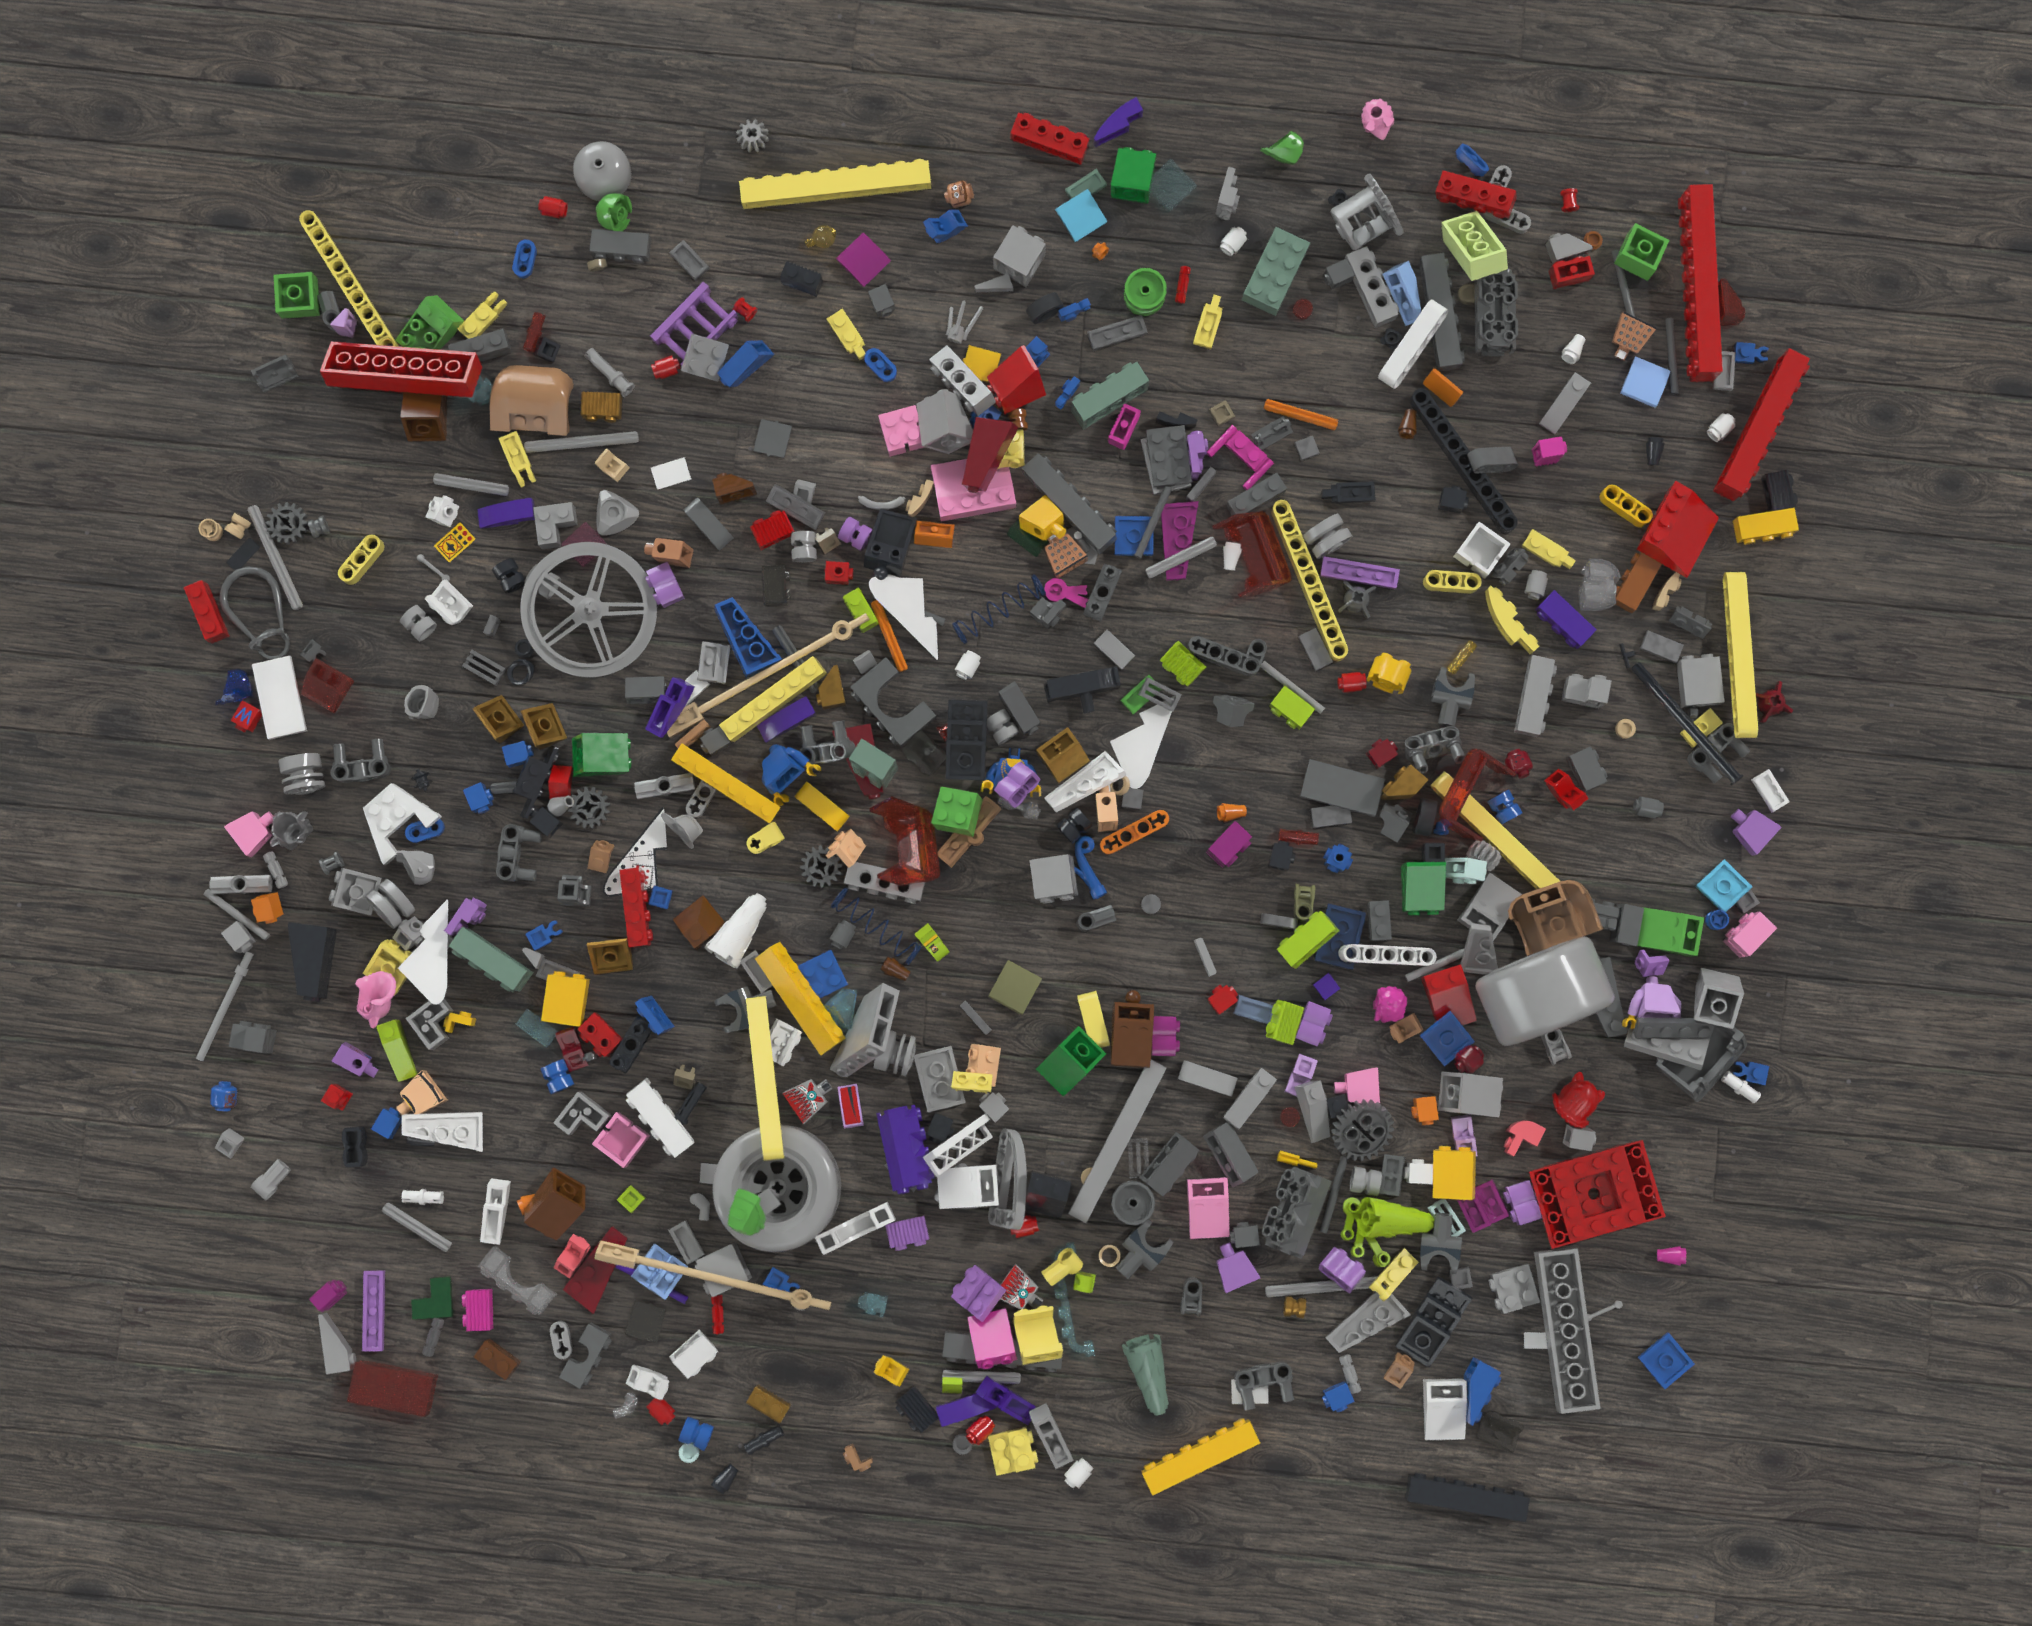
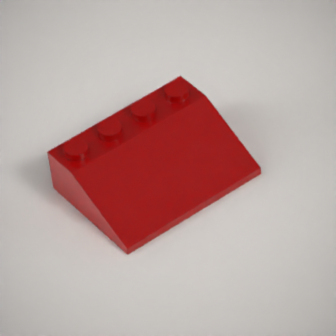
(1678, 530)

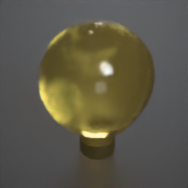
(822, 237)

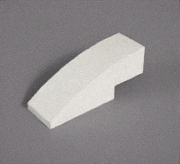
(495, 1211)

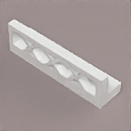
(957, 1138)

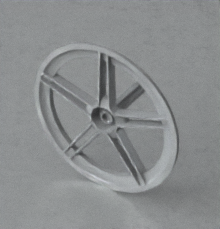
(588, 609)

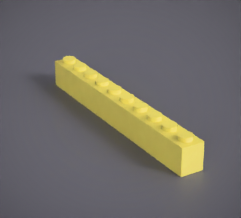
(835, 184)

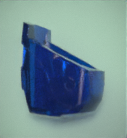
(236, 688)

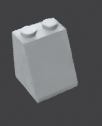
(943, 422)
(1717, 998)
(1470, 1094)

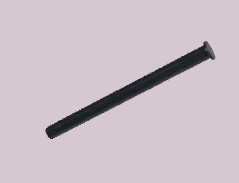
(1688, 725)

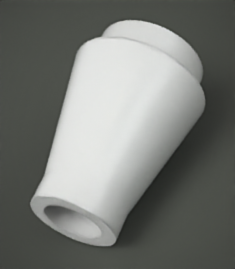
(1572, 351)
(1231, 555)

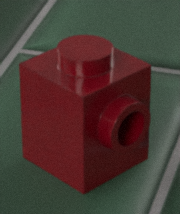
(1382, 752)

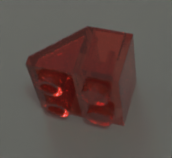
(326, 685)

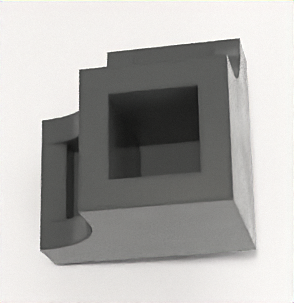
(1047, 612)
(1232, 709)
(1395, 821)
(573, 892)

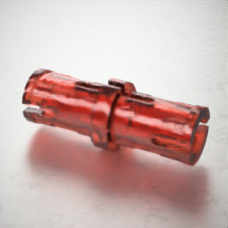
(534, 332)
(1298, 837)

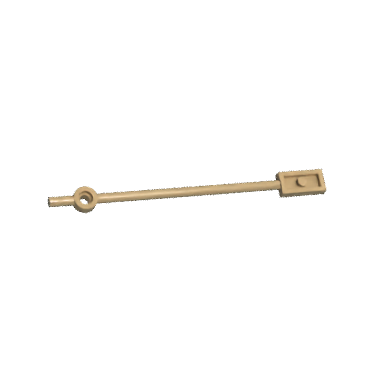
(692, 713)
(629, 1256)

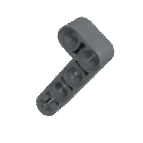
(1225, 652)

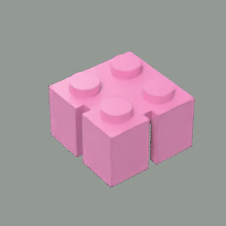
(901, 428)
(1749, 934)
(622, 1140)

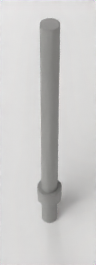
(241, 970)

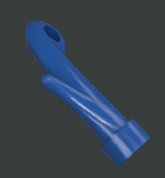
(1086, 872)

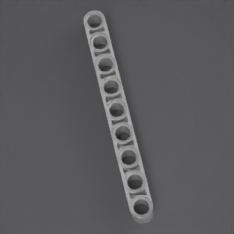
(1117, 1141)

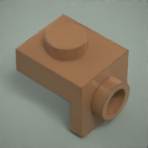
(600, 856)
(1405, 1028)
(852, 1457)

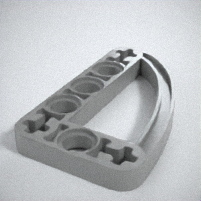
(1009, 1151)

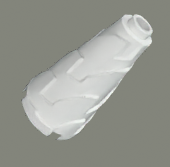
(736, 933)

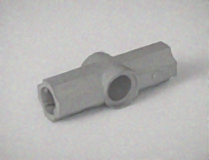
(677, 783)
(229, 884)

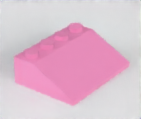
(957, 502)

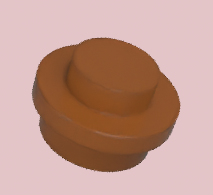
(1594, 239)

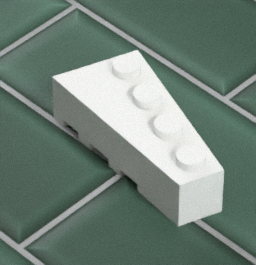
(660, 1118)

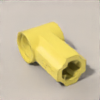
(1066, 1264)

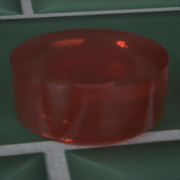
(1303, 309)
(1289, 1116)

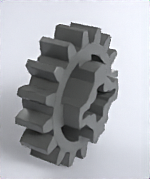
(294, 516)
(591, 816)
(809, 871)

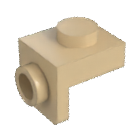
(611, 465)

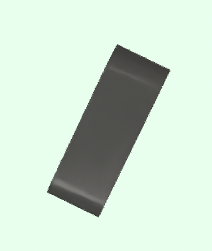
(1492, 459)
(708, 524)

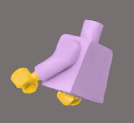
(1653, 1001)

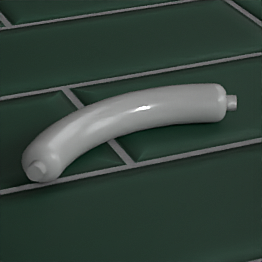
(885, 505)

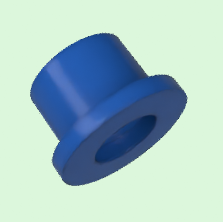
(1440, 829)

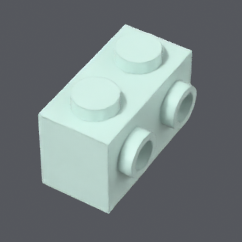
(1465, 870)

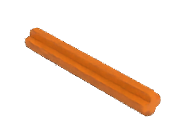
(1300, 414)
(889, 636)

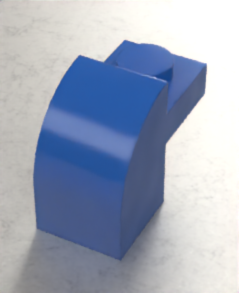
(945, 226)

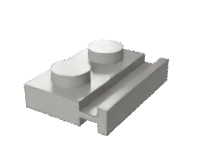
(713, 662)

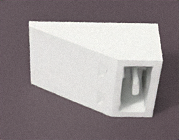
(968, 1187)
(1444, 1408)

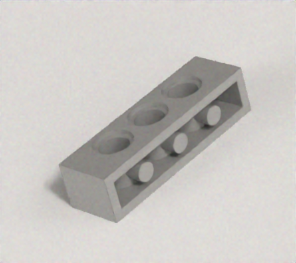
(1378, 315)
(980, 399)
(854, 883)

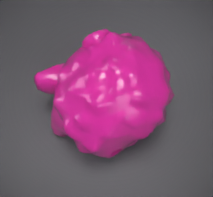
(1389, 1004)

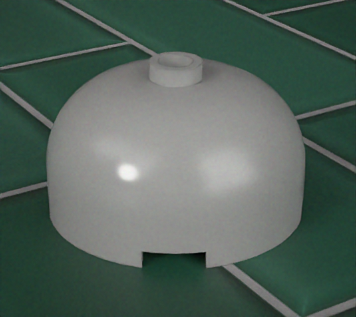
(601, 170)

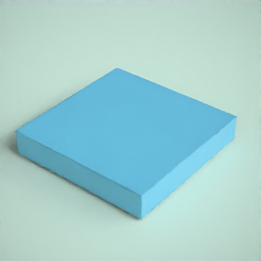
(1081, 215)
(1724, 886)

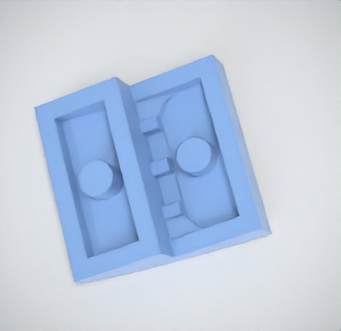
(1645, 382)
(658, 1280)

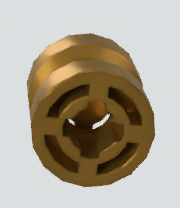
(1294, 1307)

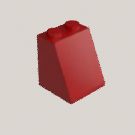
(1016, 381)

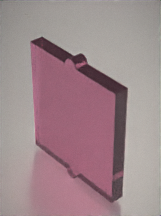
(584, 534)

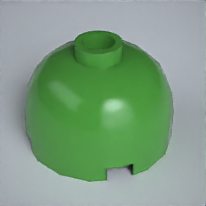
(613, 211)

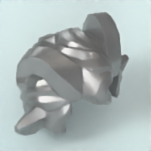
(290, 829)

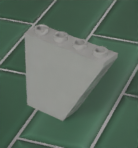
(868, 1032)

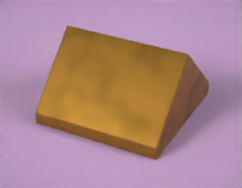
(498, 718)
(544, 725)
(610, 956)

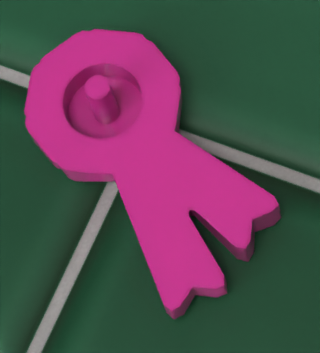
(1057, 589)

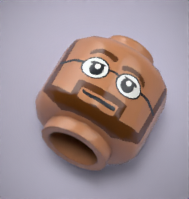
(959, 194)

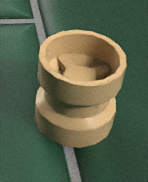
(207, 526)
(237, 526)

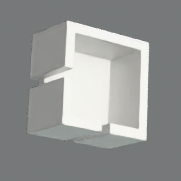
(1481, 549)

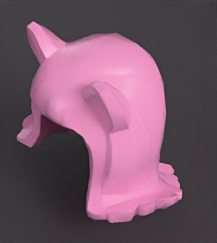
(375, 996)

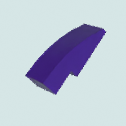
(1118, 122)
(506, 513)
(669, 706)
(786, 719)
(1005, 1399)
(962, 1409)

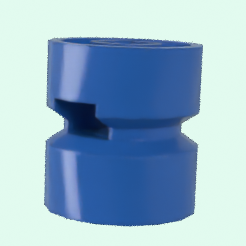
(1511, 810)
(557, 1076)
(696, 1433)

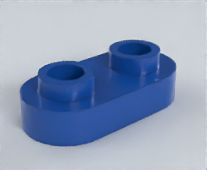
(1468, 156)
(524, 260)
(880, 365)
(424, 833)

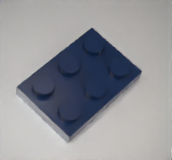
(1350, 924)

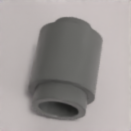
(1648, 807)
(842, 934)

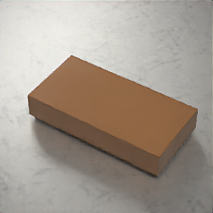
(694, 734)

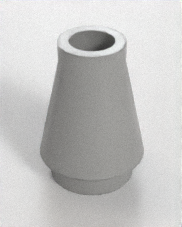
(559, 805)

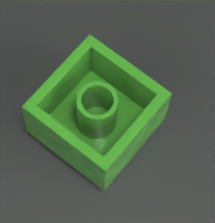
(1641, 252)
(296, 295)
(957, 811)

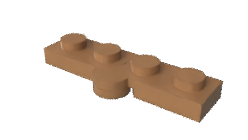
(959, 843)

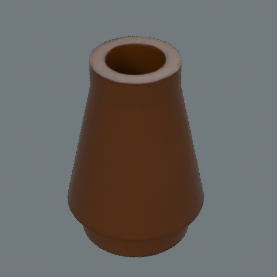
(1408, 425)
(893, 968)

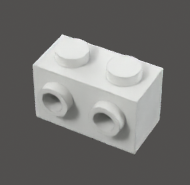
(693, 1354)

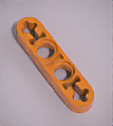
(1133, 829)

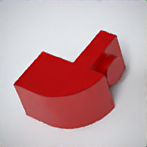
(1564, 790)

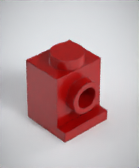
(336, 1097)

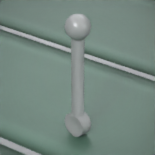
(420, 558)
(1617, 1304)

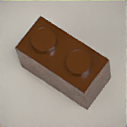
(497, 1359)

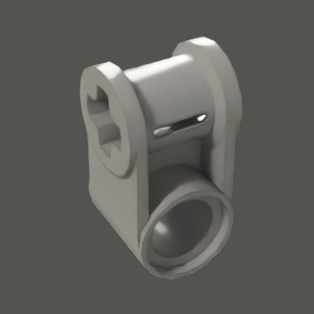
(1556, 1046)

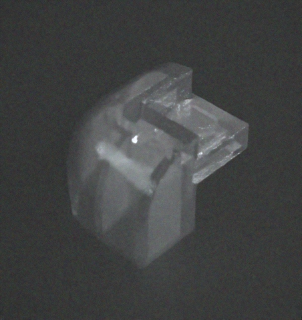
(1598, 585)

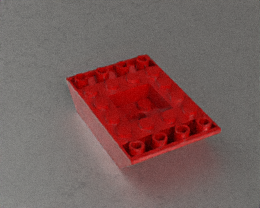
(1624, 1196)

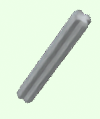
(471, 484)
(1181, 557)
(416, 1227)
(978, 1376)

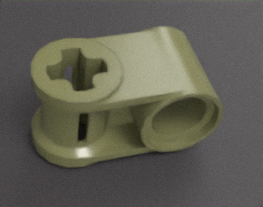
(1303, 897)

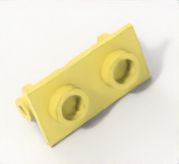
(972, 1081)

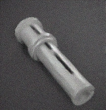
(615, 377)

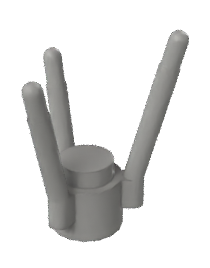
(956, 333)

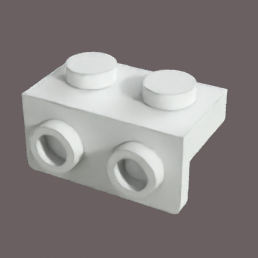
(449, 603)
(783, 1040)

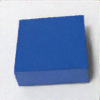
(660, 897)

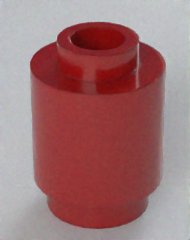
(553, 207)
(665, 367)
(1352, 682)
(1028, 1228)
(661, 1411)
(980, 1430)

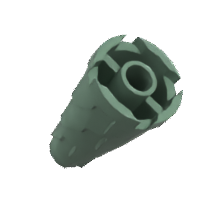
(1147, 1365)

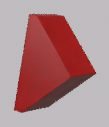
(560, 781)

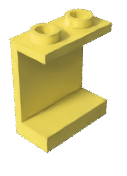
(1037, 1335)

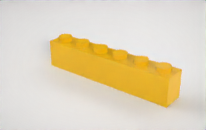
(725, 783)
(800, 998)
(1200, 1456)

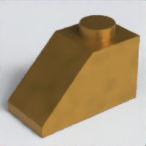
(831, 690)

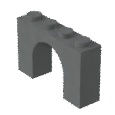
(900, 729)

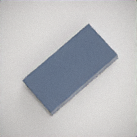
(1253, 1009)

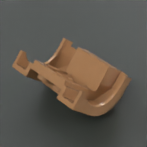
(530, 400)
(1554, 915)

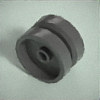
(1124, 1211)

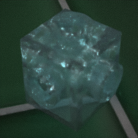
(482, 392)

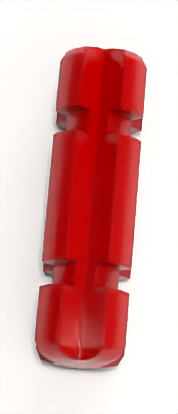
(1182, 284)
(717, 1314)

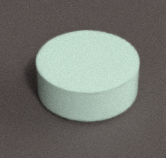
(688, 1453)

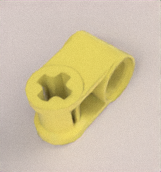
(768, 836)

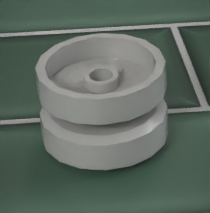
(1329, 538)
(390, 903)

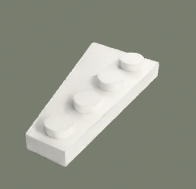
(1089, 779)
(454, 1129)

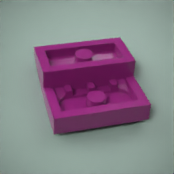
(863, 259)
(1485, 1208)

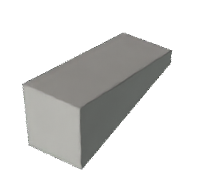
(997, 284)

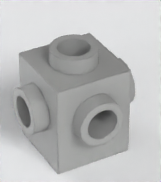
(409, 933)

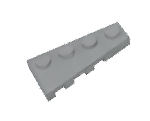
(1683, 1051)
(1366, 1321)

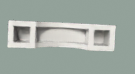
(855, 1228)

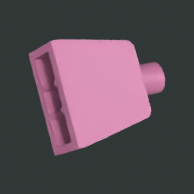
(251, 831)
(1360, 1086)

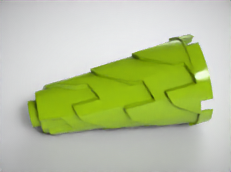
(1390, 1219)

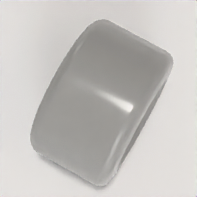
(1545, 991)
(819, 1186)

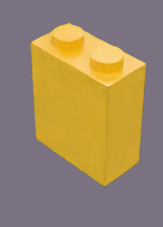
(565, 999)
(1454, 1173)

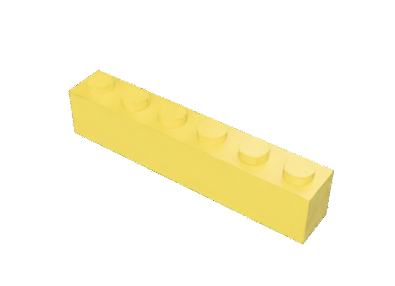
(773, 699)

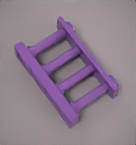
(688, 308)

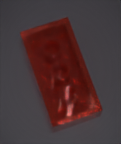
(392, 1388)

